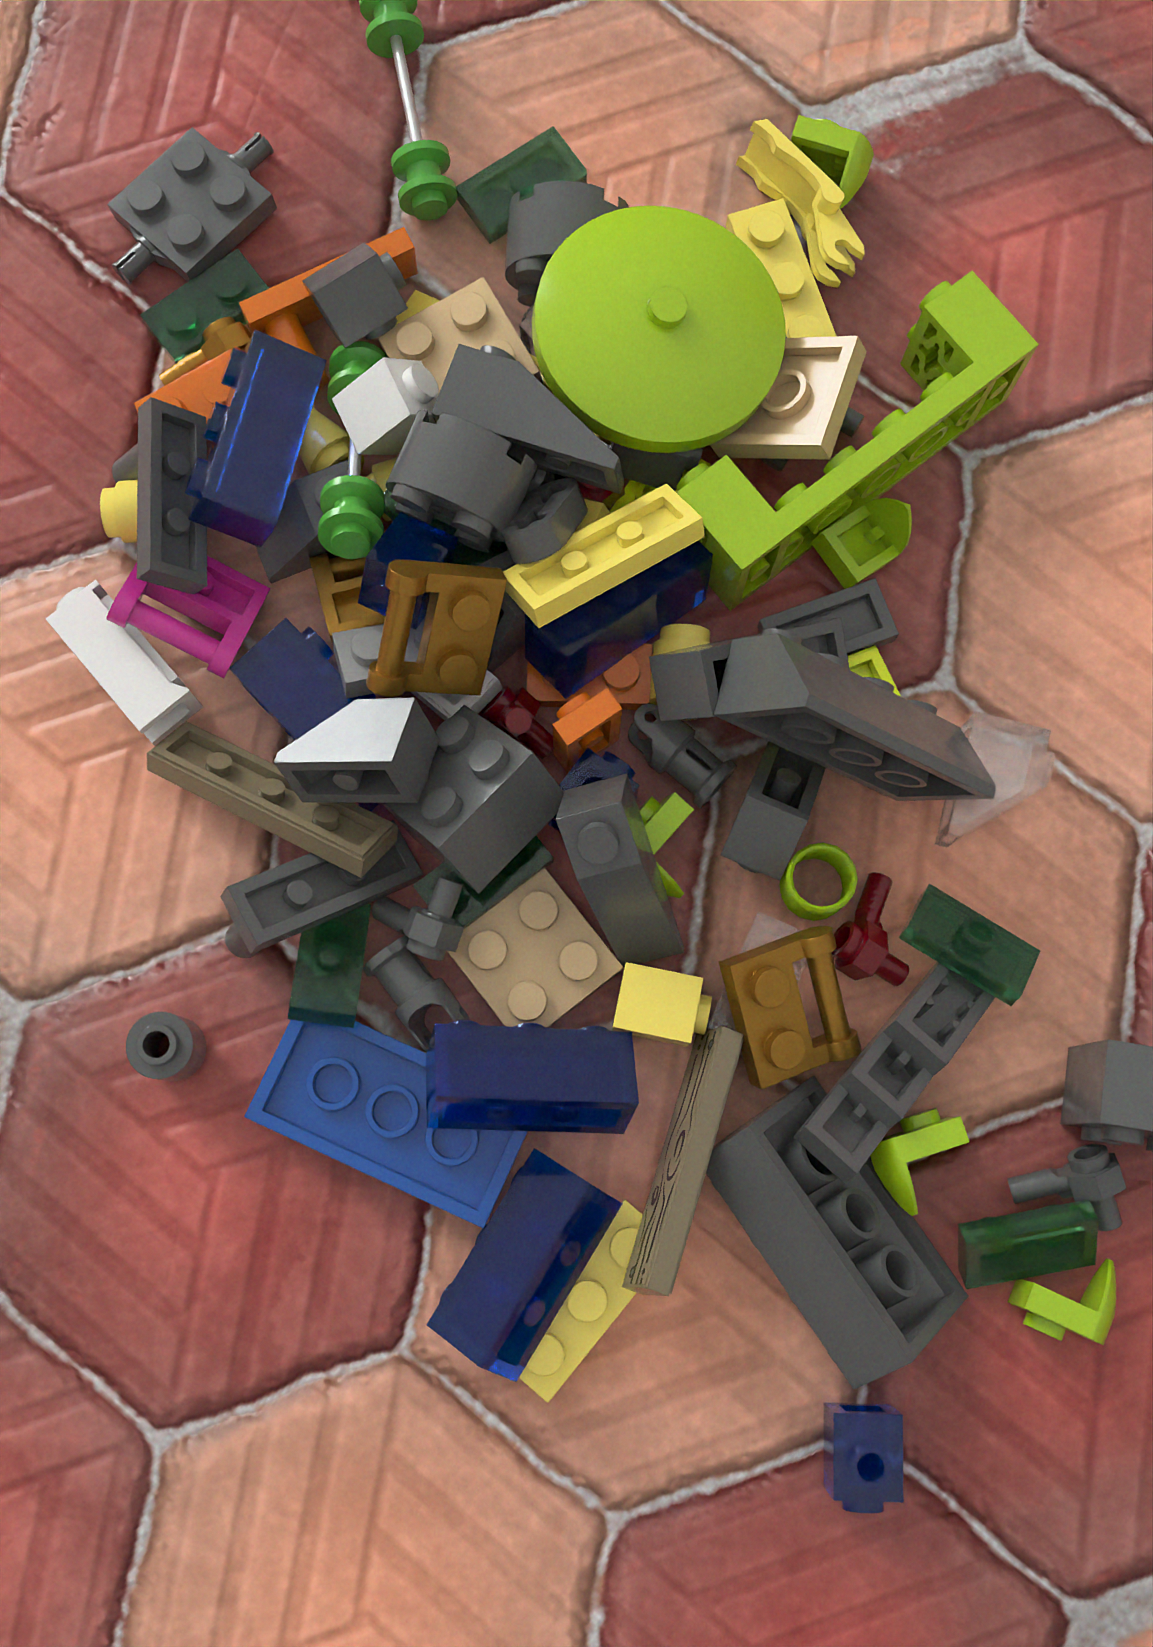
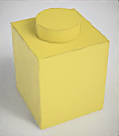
(661, 1005)

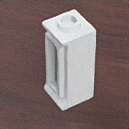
(123, 663)

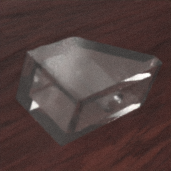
(1015, 760)

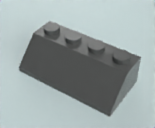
(847, 721)
(837, 1248)

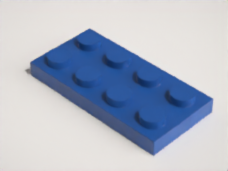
(366, 1107)

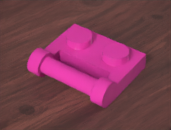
(224, 605)

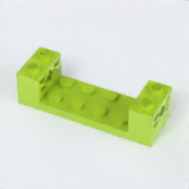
(965, 360)

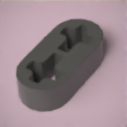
(545, 521)

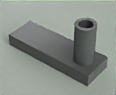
(168, 544)
(308, 894)

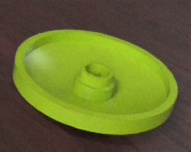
(658, 328)

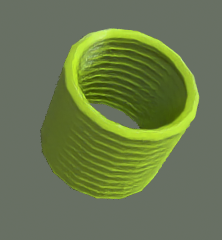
(835, 857)

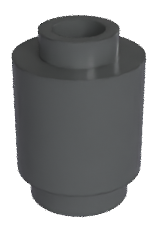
(185, 1050)

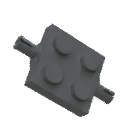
(192, 206)

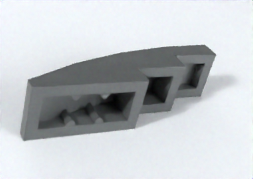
(893, 1070)

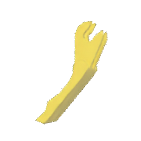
(810, 196)

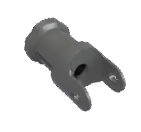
(677, 752)
(412, 988)

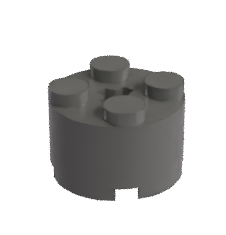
(541, 226)
(459, 478)

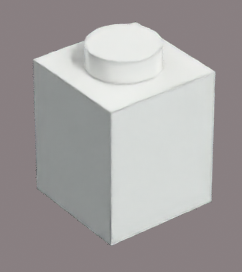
(384, 403)

